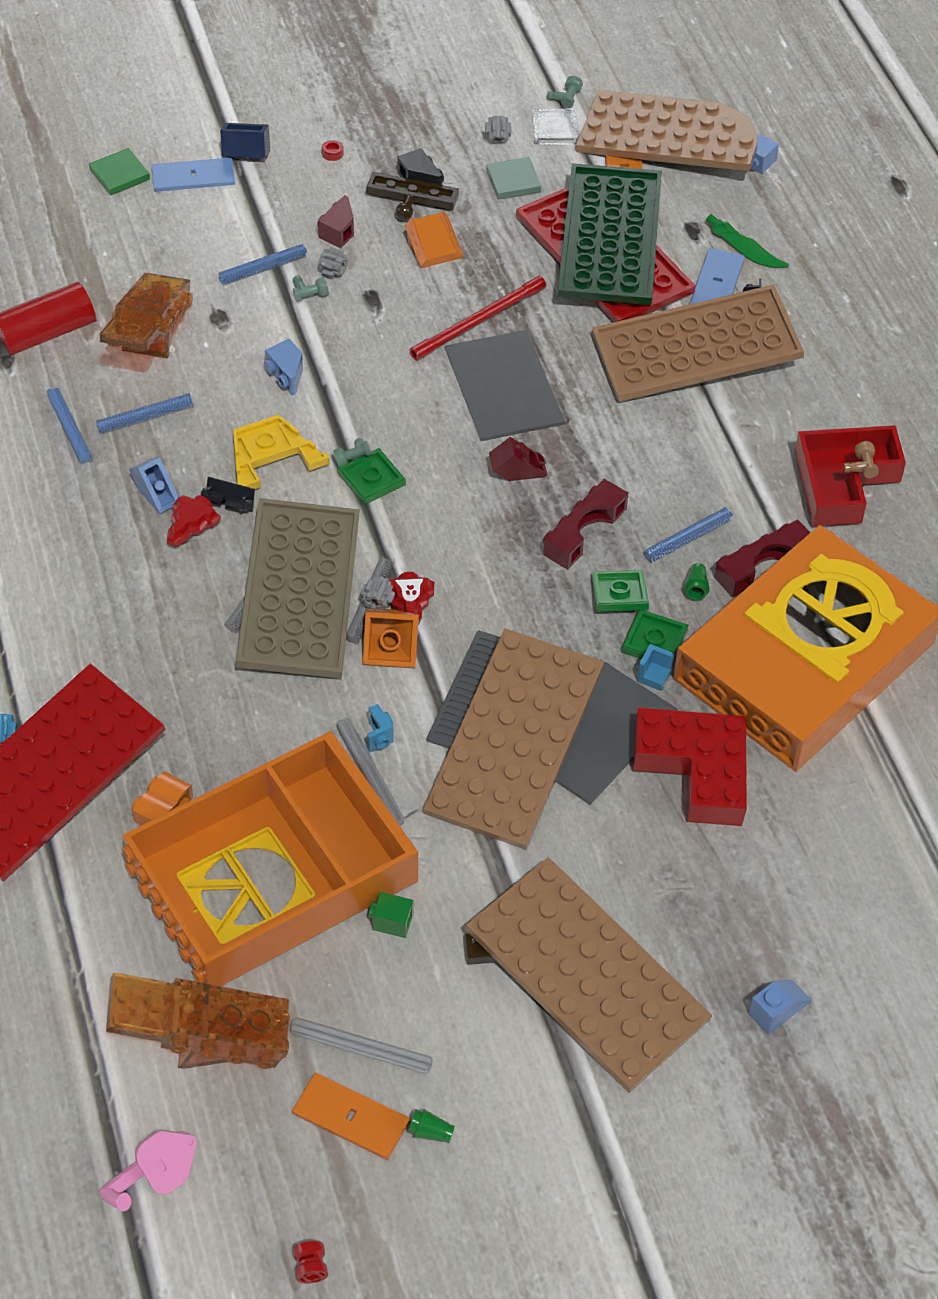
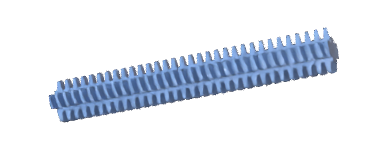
(261, 263)
(144, 412)
(69, 425)
(688, 534)

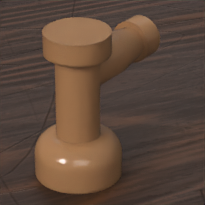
(863, 451)

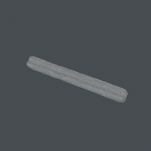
(368, 767)
(361, 1045)

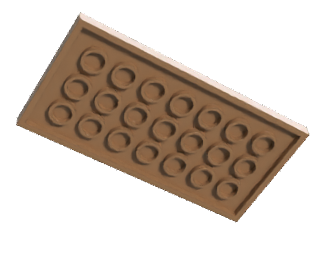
(697, 343)
(514, 738)
(588, 974)

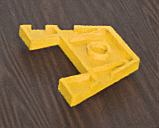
(268, 442)

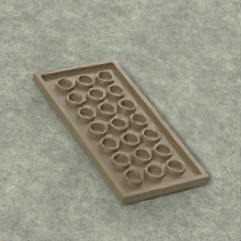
(298, 589)

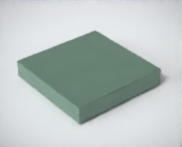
(513, 177)

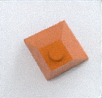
(390, 638)

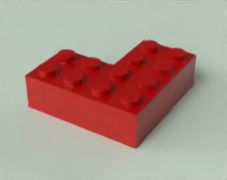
(836, 495)
(704, 748)

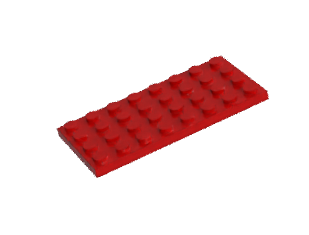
(547, 223)
(66, 760)

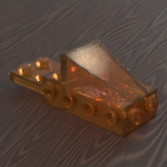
(147, 315)
(200, 1020)

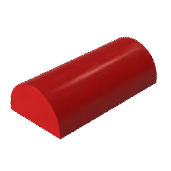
(45, 318)

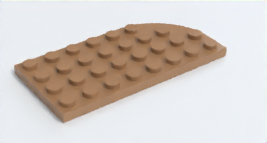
(668, 131)

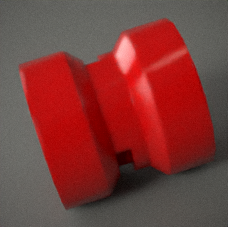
(310, 1262)

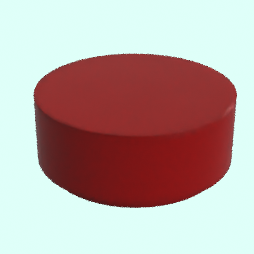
(332, 150)

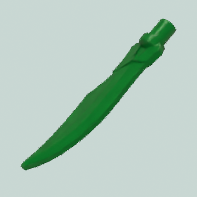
(744, 245)

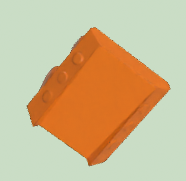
(433, 239)

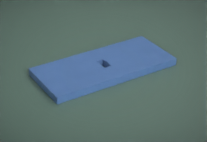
(178, 174)
(718, 275)

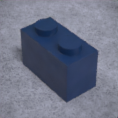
(245, 140)

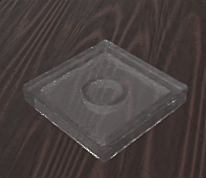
(555, 126)

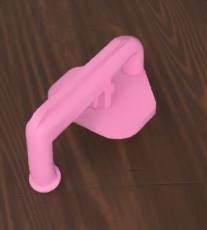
(163, 1160)

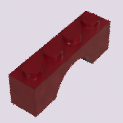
(602, 504)
(738, 571)

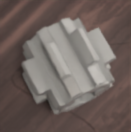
(498, 129)
(333, 262)
(377, 593)

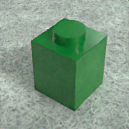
(392, 914)

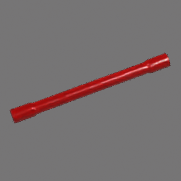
(429, 345)

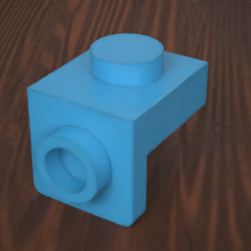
(383, 729)

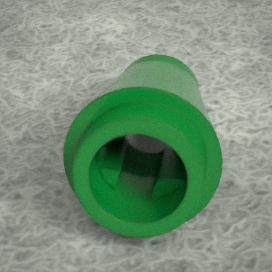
(697, 583)
(430, 1127)

